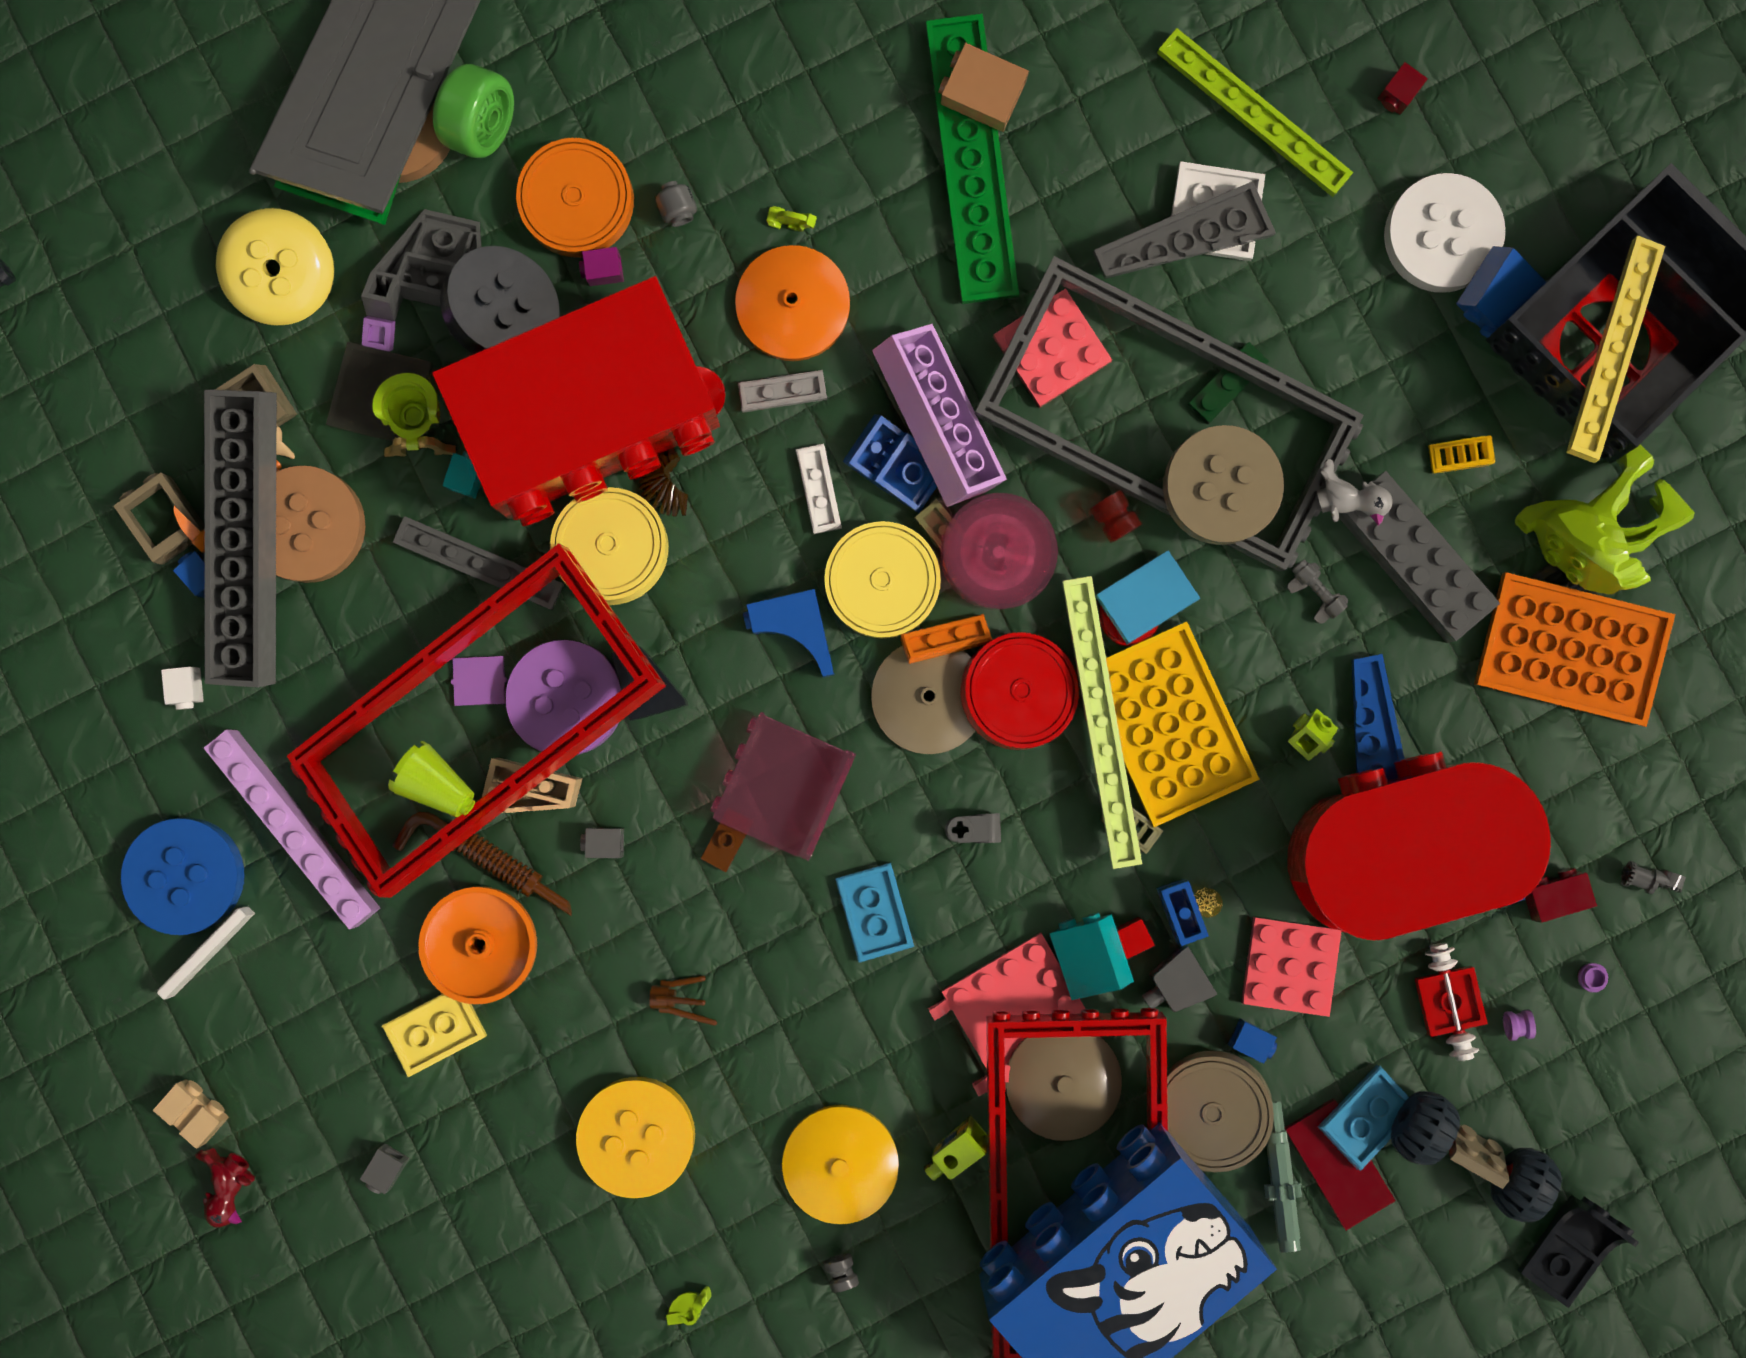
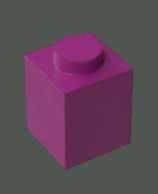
(601, 266)

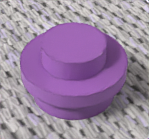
(1593, 977)

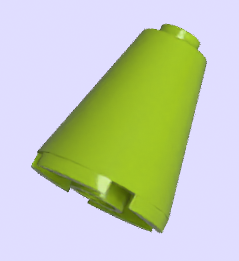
(431, 782)

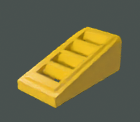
(1486, 450)

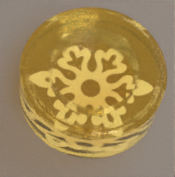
(1209, 902)

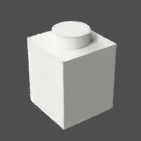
(182, 687)

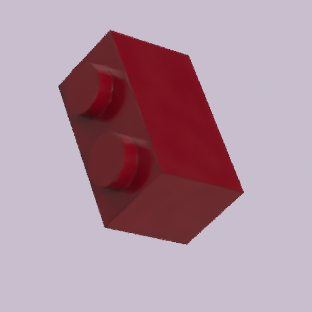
(1560, 896)

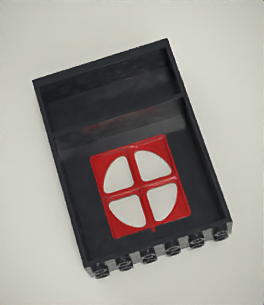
(1690, 318)

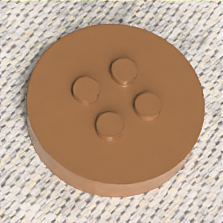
(316, 524)

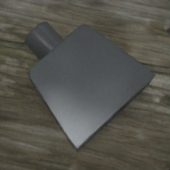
(1179, 982)

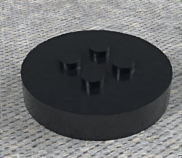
(495, 297)

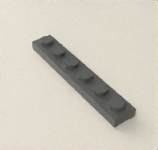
(468, 559)

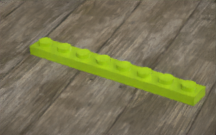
(1254, 112)

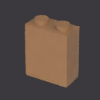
(983, 86)

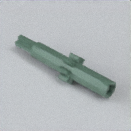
(1282, 1187)

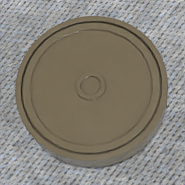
(1223, 485)
(1218, 1110)

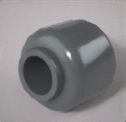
(676, 204)

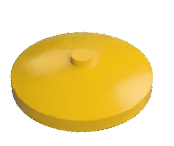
(840, 1164)

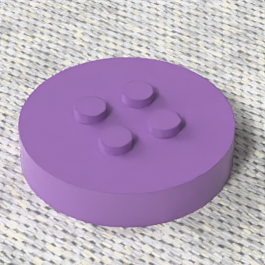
(557, 690)

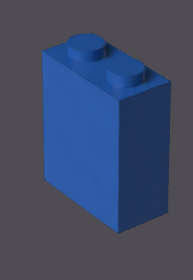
(1498, 289)

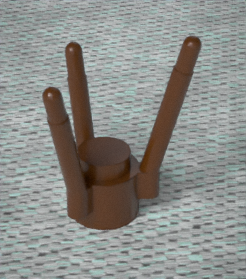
(664, 999)

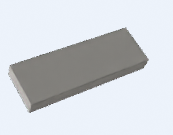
(782, 391)

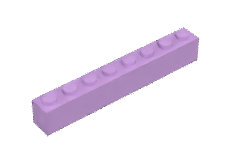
(292, 828)

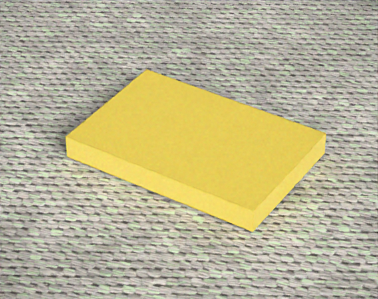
(433, 1032)

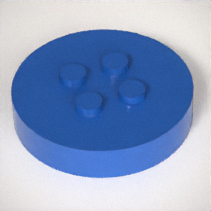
(182, 876)

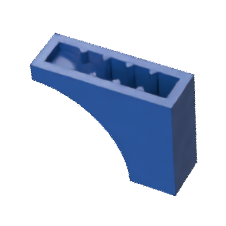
(796, 618)

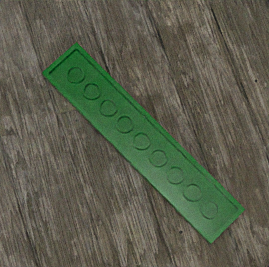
(972, 176)

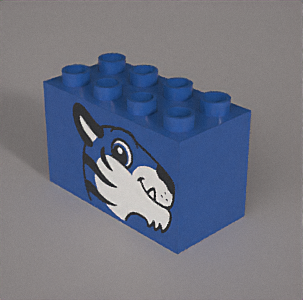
(1126, 1261)

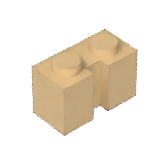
(191, 1112)

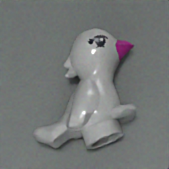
(1343, 497)

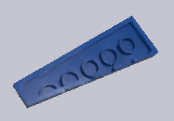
(1374, 718)

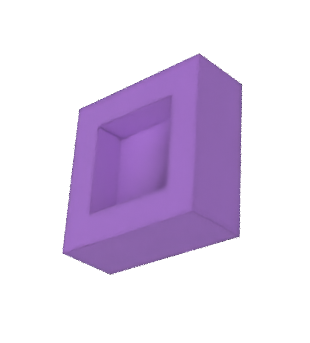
(378, 333)

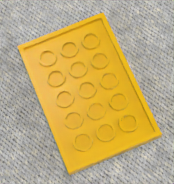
(1175, 726)

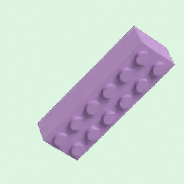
(939, 414)

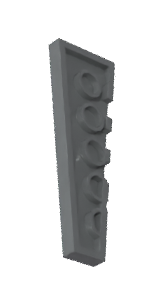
(1205, 228)

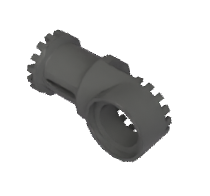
(1651, 879)

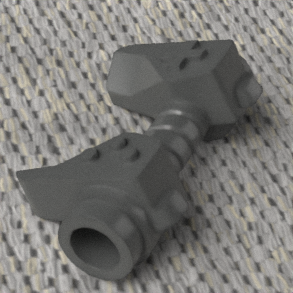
(1307, 575)

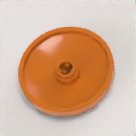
(799, 328)
(451, 950)

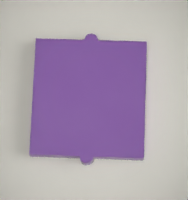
(479, 681)

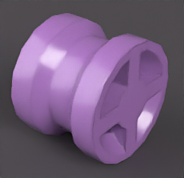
(1519, 1025)

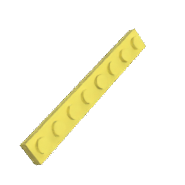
(1615, 349)

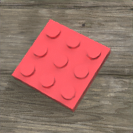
(1059, 352)
(1291, 966)

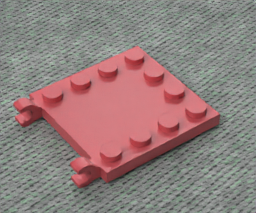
(1013, 982)

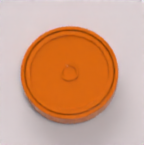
(575, 196)

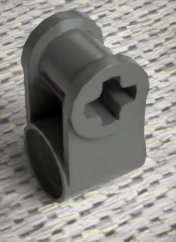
(979, 828)

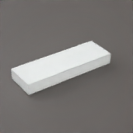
(818, 489)

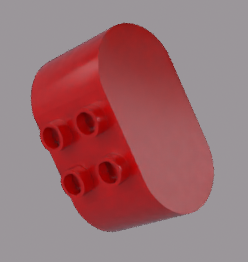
(1418, 847)

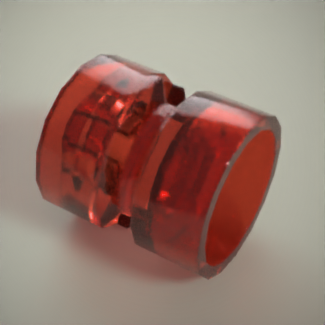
(1115, 516)

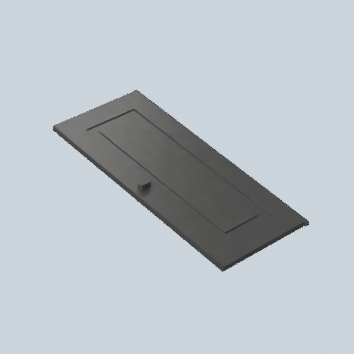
(363, 97)

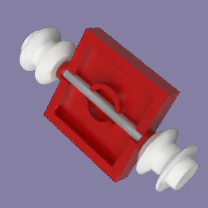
(1451, 1001)

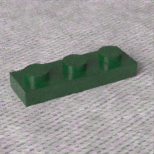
(1222, 389)

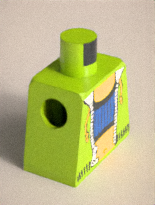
(958, 1150)

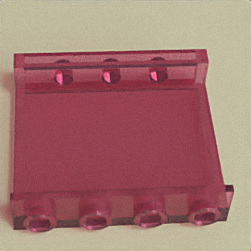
(782, 786)

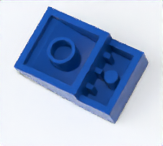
(892, 463)

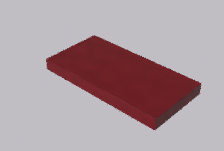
(1350, 1192)

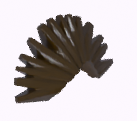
(660, 488)

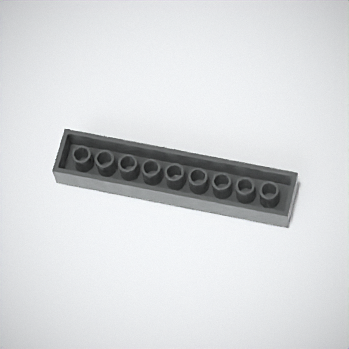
(240, 537)

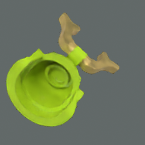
(410, 408)

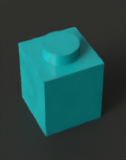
(462, 476)

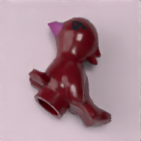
(227, 1178)

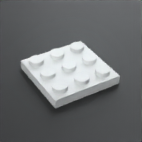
(1201, 183)

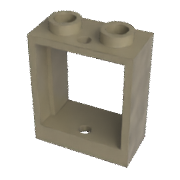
(176, 542)

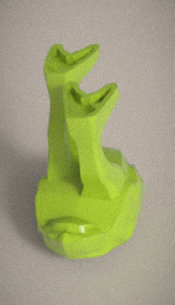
(1587, 538)

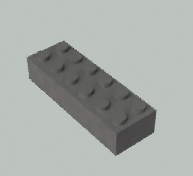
(1422, 564)

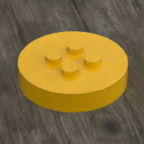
(635, 1137)

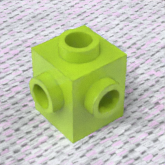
(1313, 734)

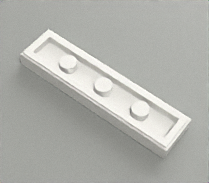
(205, 952)

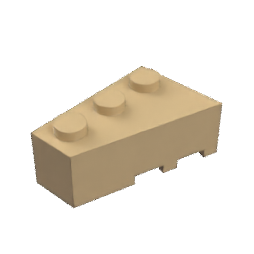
(554, 792)

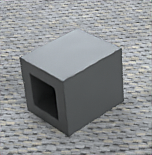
(603, 842)
(384, 1169)

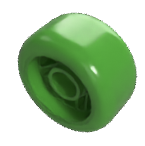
(473, 110)

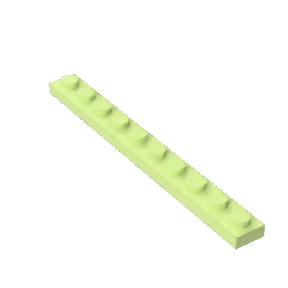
(1102, 722)

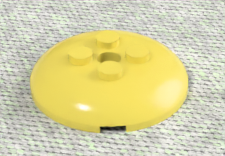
(303, 260)

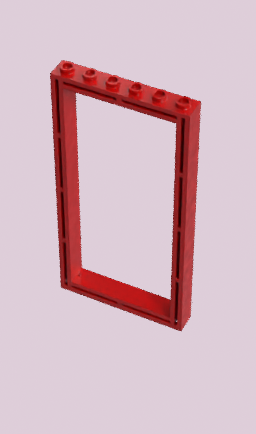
(336, 811)
(1059, 1024)

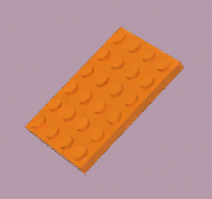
(1574, 649)

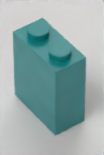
(1091, 956)

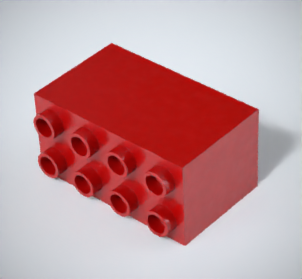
(579, 402)

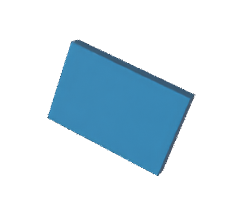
(1147, 597)
(874, 912)
(1365, 1117)

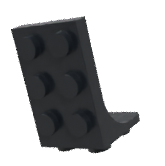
(1574, 1248)

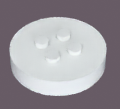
(1443, 231)

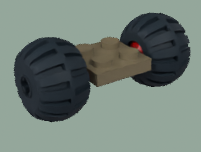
(1522, 1182)

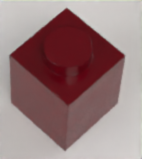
(1402, 89)

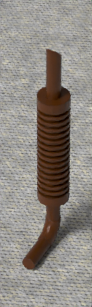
(489, 858)

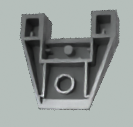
(419, 263)

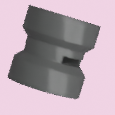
(841, 1272)

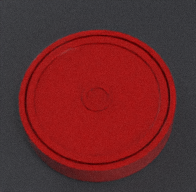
(1019, 691)

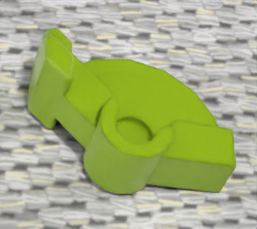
(795, 221)
(688, 1307)

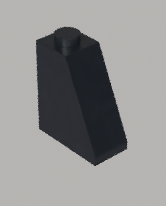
(663, 701)

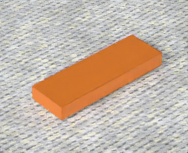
(945, 638)

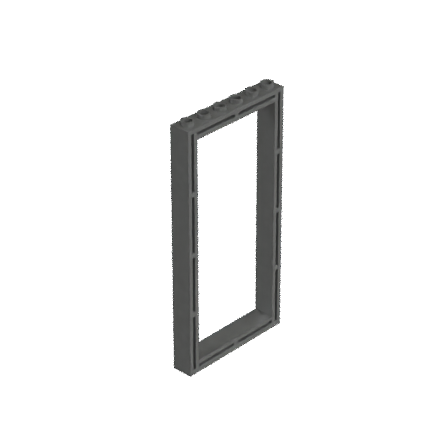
(1060, 272)

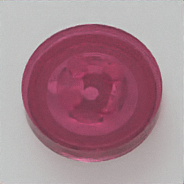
(998, 551)

